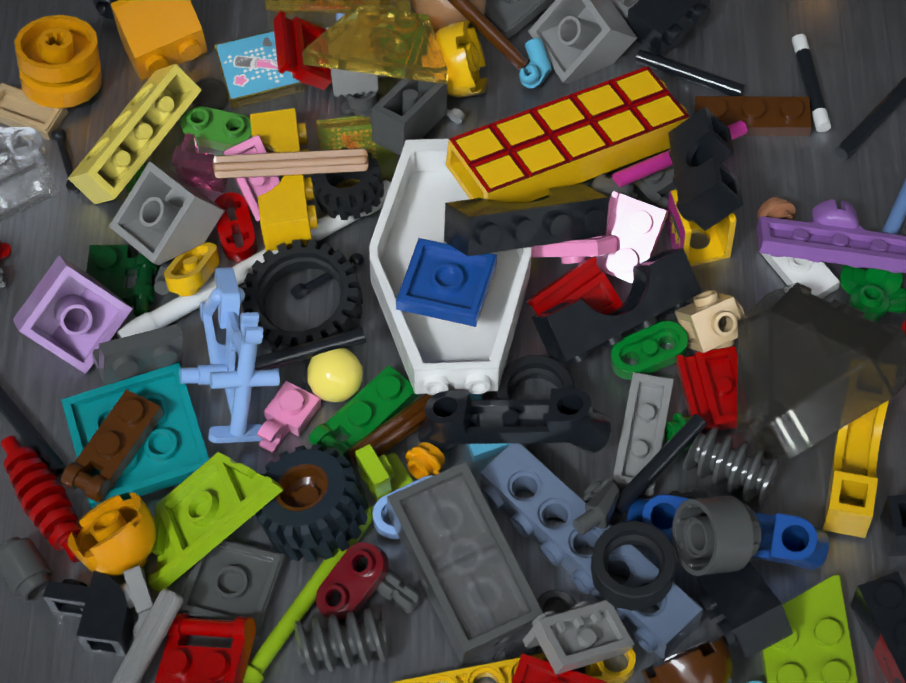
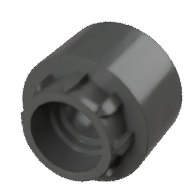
(715, 535)

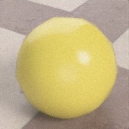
(335, 375)

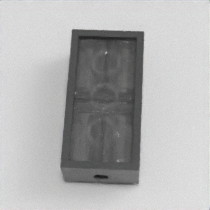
(463, 562)

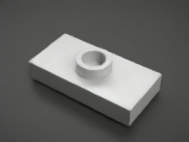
(808, 273)

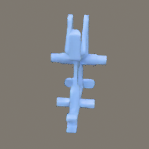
(232, 363)

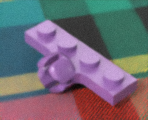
(832, 238)

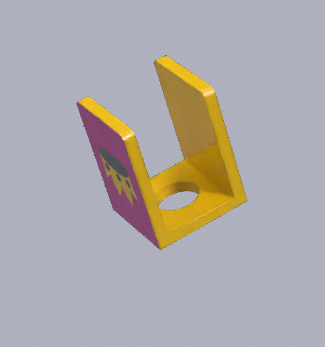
(680, 231)

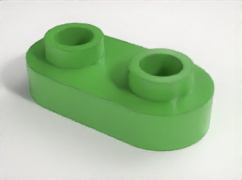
(215, 127)

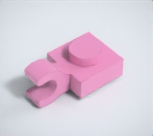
(287, 412)

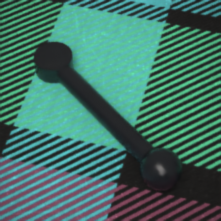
(59, 136)
(301, 290)

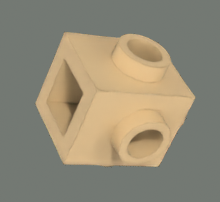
(710, 321)

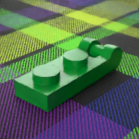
(365, 411)

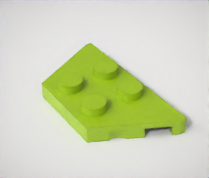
(205, 513)
(819, 643)

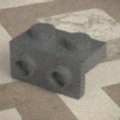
(138, 353)

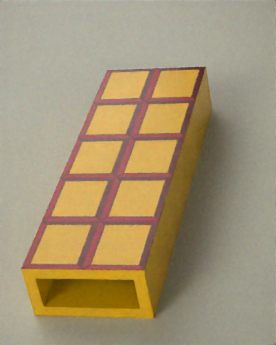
(566, 139)

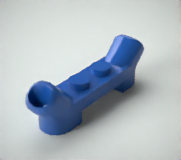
(783, 536)

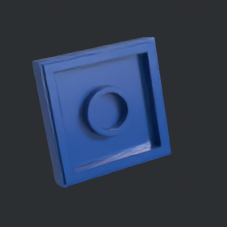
(446, 283)

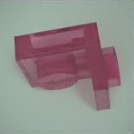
(196, 167)

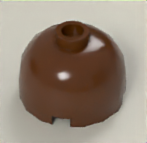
(695, 665)

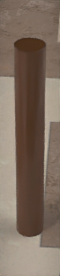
(490, 32)

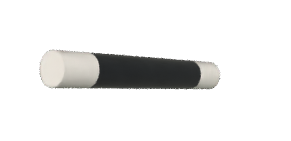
(811, 83)

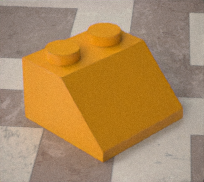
(158, 33)

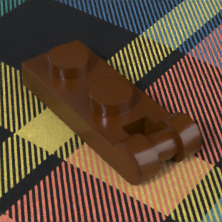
(113, 446)

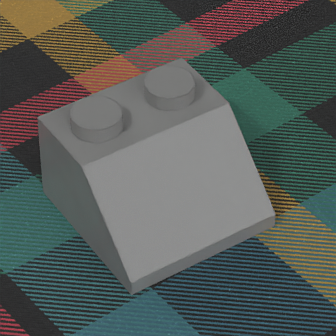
(582, 36)
(165, 215)

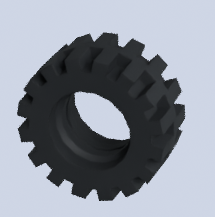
(352, 199)

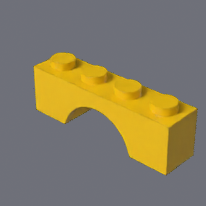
(285, 207)
(854, 475)

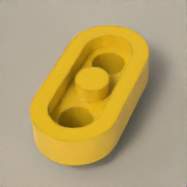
(192, 269)

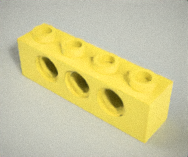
(134, 134)

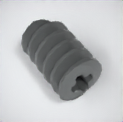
(732, 465)
(341, 641)

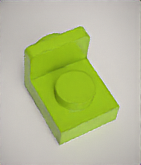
(381, 473)

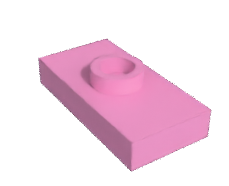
(576, 250)

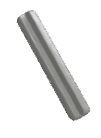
(149, 637)

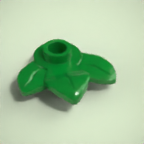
(874, 291)

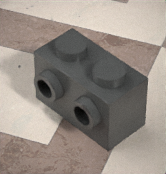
(407, 113)

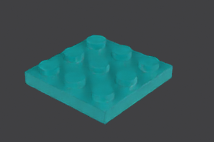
(170, 450)

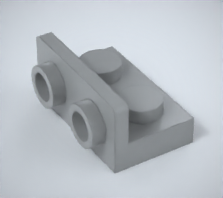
(579, 636)

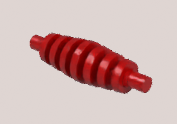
(41, 495)

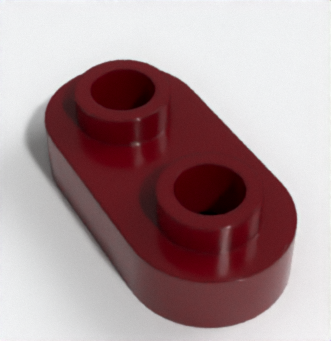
(352, 584)

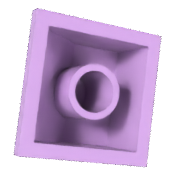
(71, 314)

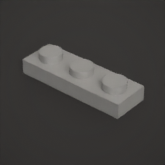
(642, 427)

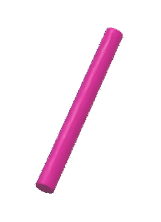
(663, 160)

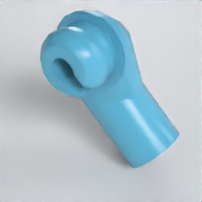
(539, 64)

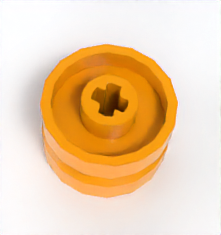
(58, 61)

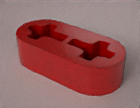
(229, 228)

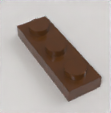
(761, 113)

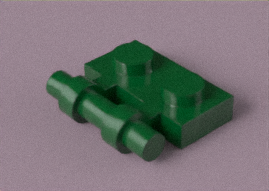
(112, 267)

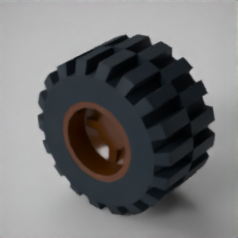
(317, 506)

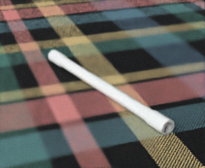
(182, 306)

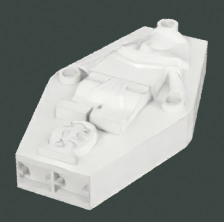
(433, 350)

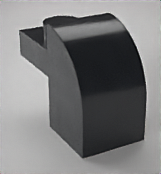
(103, 608)

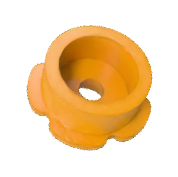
(424, 460)

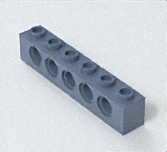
(519, 470)

